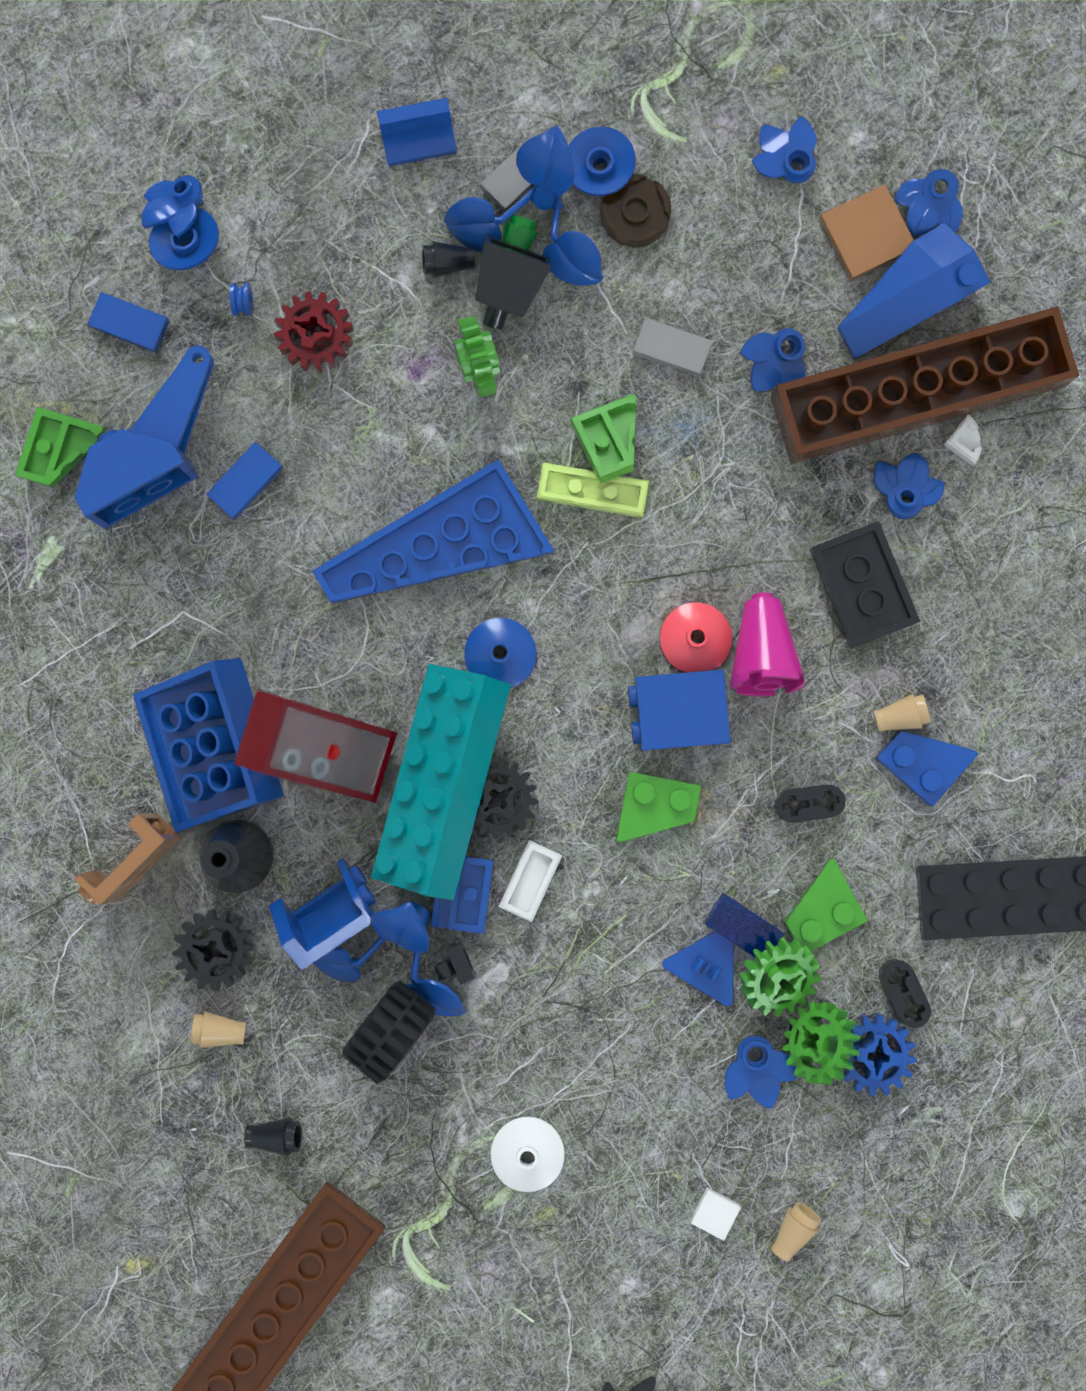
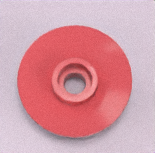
(677, 642)

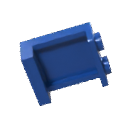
(680, 710)
(326, 918)

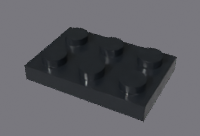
(864, 585)

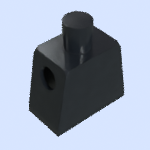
(508, 280)

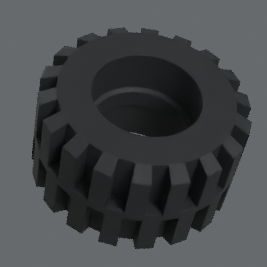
(388, 1032)

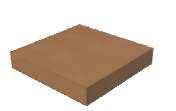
(867, 232)

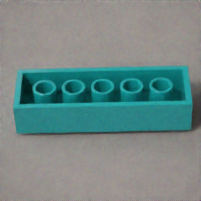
(441, 781)

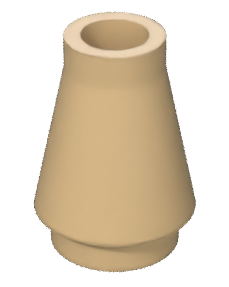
(903, 714)
(215, 1030)
(796, 1230)

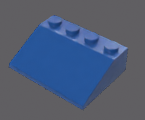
(194, 739)

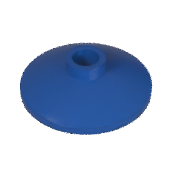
(606, 147)
(189, 249)
(501, 632)

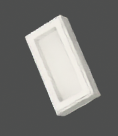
(530, 881)

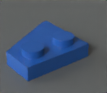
(925, 764)

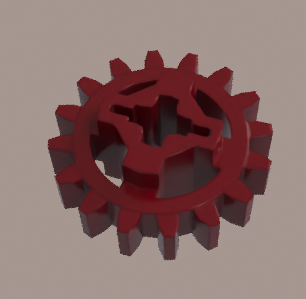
(316, 317)

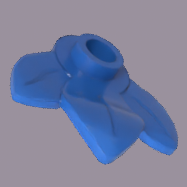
(784, 148)
(173, 203)
(927, 206)
(770, 362)
(909, 481)
(758, 1076)

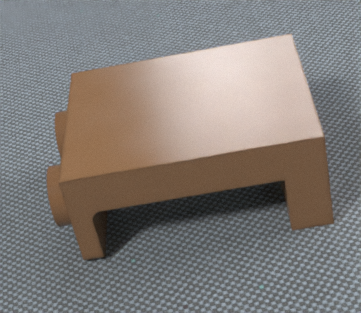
(156, 843)

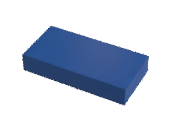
(128, 322)
(245, 480)

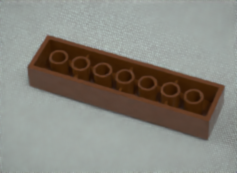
(924, 385)

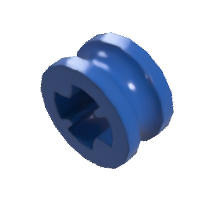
(241, 299)

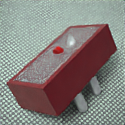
(315, 747)

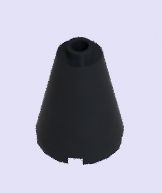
(236, 856)

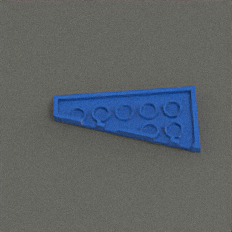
(453, 534)

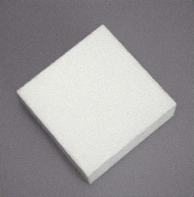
(715, 1213)

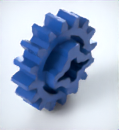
(874, 1070)

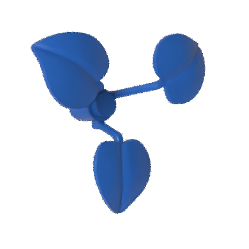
(550, 167)
(407, 929)

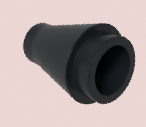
(445, 259)
(275, 1136)

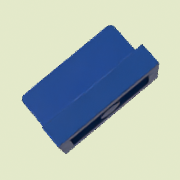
(417, 132)

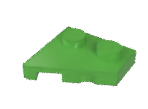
(608, 437)
(55, 446)
(655, 805)
(825, 909)

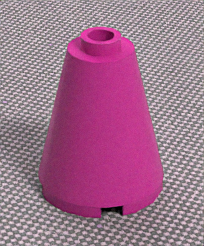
(765, 650)

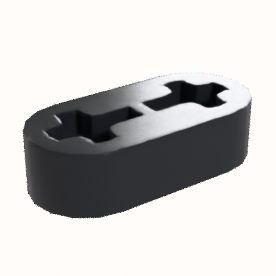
(810, 812)
(912, 989)

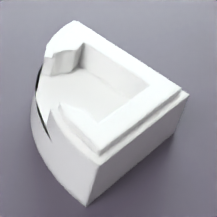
(966, 440)

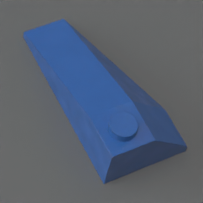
(922, 282)

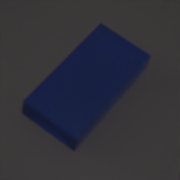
(741, 925)

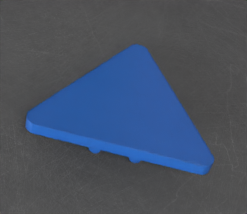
(706, 966)

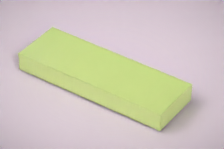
(583, 490)

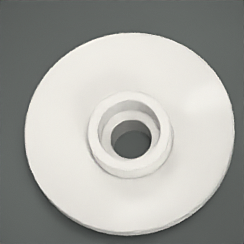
(533, 1136)

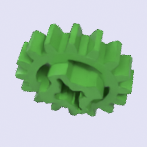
(477, 356)
(780, 977)
(821, 1043)

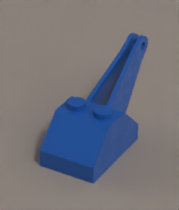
(149, 460)

